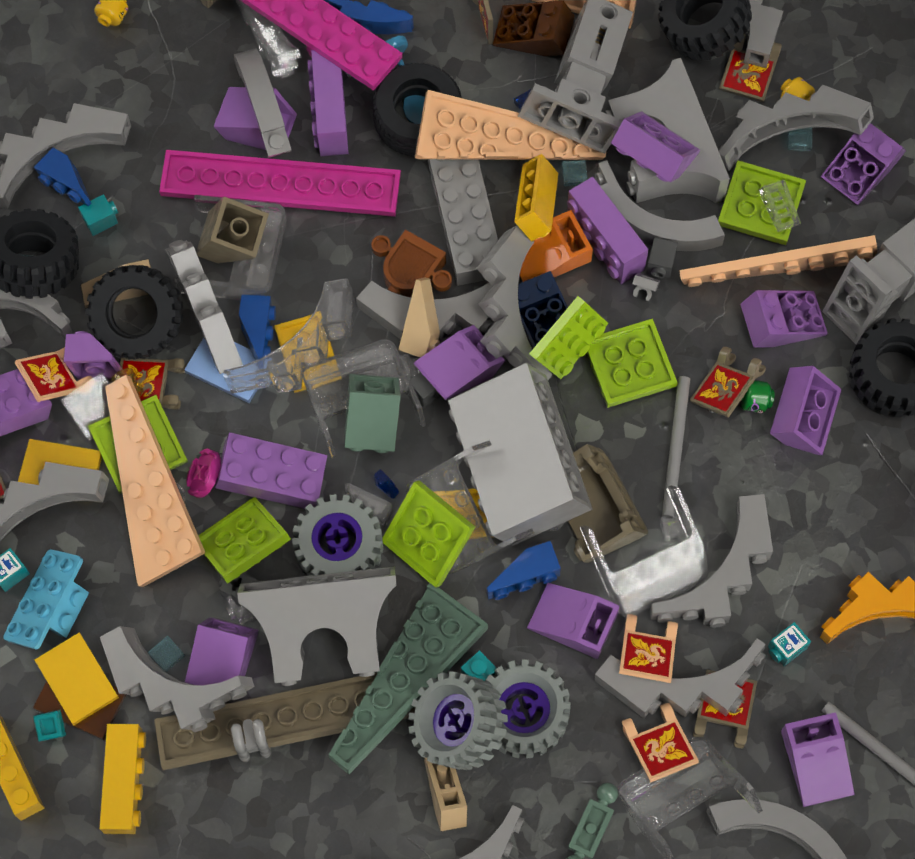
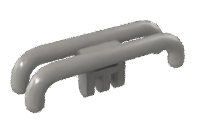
(254, 738)

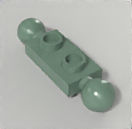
(593, 823)

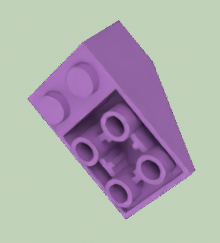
(863, 163)
(782, 317)
(459, 363)
(574, 619)
(818, 759)

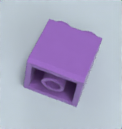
(238, 121)
(220, 652)

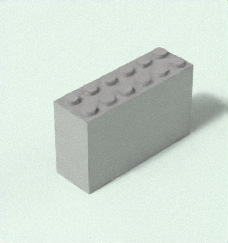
(530, 468)

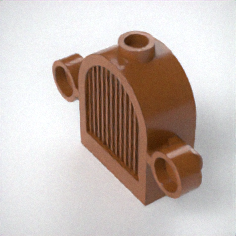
(411, 260)

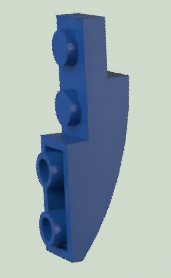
(376, 17)

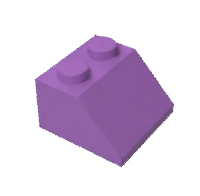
(88, 356)

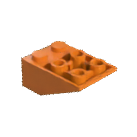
(559, 250)

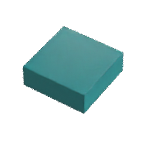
(49, 725)

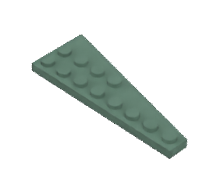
(429, 645)

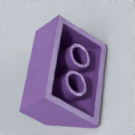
(654, 146)
(806, 410)

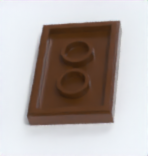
(94, 725)

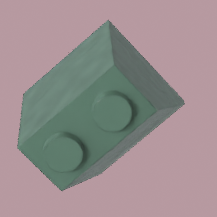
(372, 413)

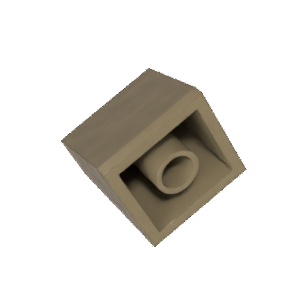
(231, 232)

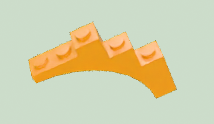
(871, 602)

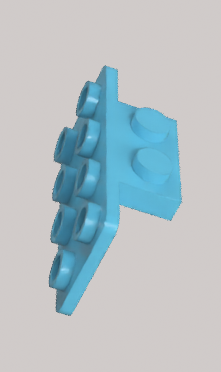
(49, 601)

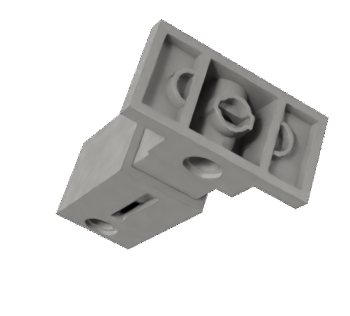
(582, 77)
(871, 287)

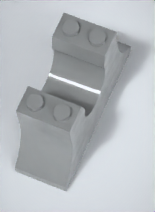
(676, 107)
(335, 601)

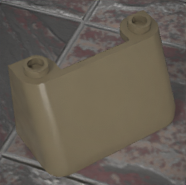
(613, 513)

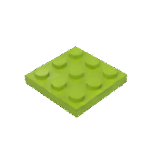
(744, 207)
(569, 338)
(631, 363)
(162, 428)
(427, 533)
(242, 539)

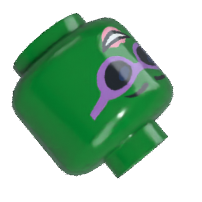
(758, 397)

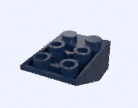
(539, 306)

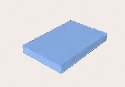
(203, 368)

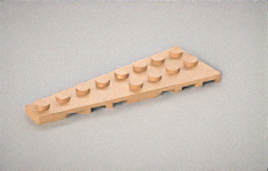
(478, 131)
(787, 262)
(155, 512)

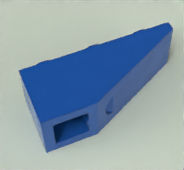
(59, 172)
(255, 322)
(529, 568)

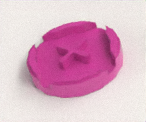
(203, 473)

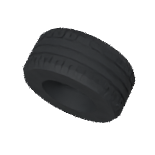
(396, 86)

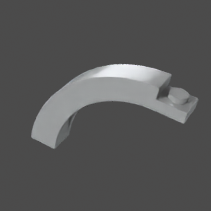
(263, 100)
(689, 235)
(43, 308)
(776, 818)

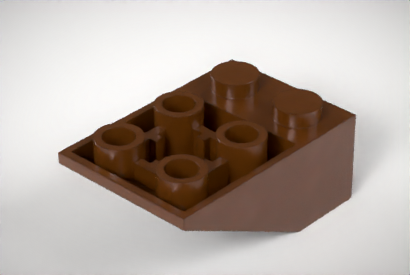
(535, 28)

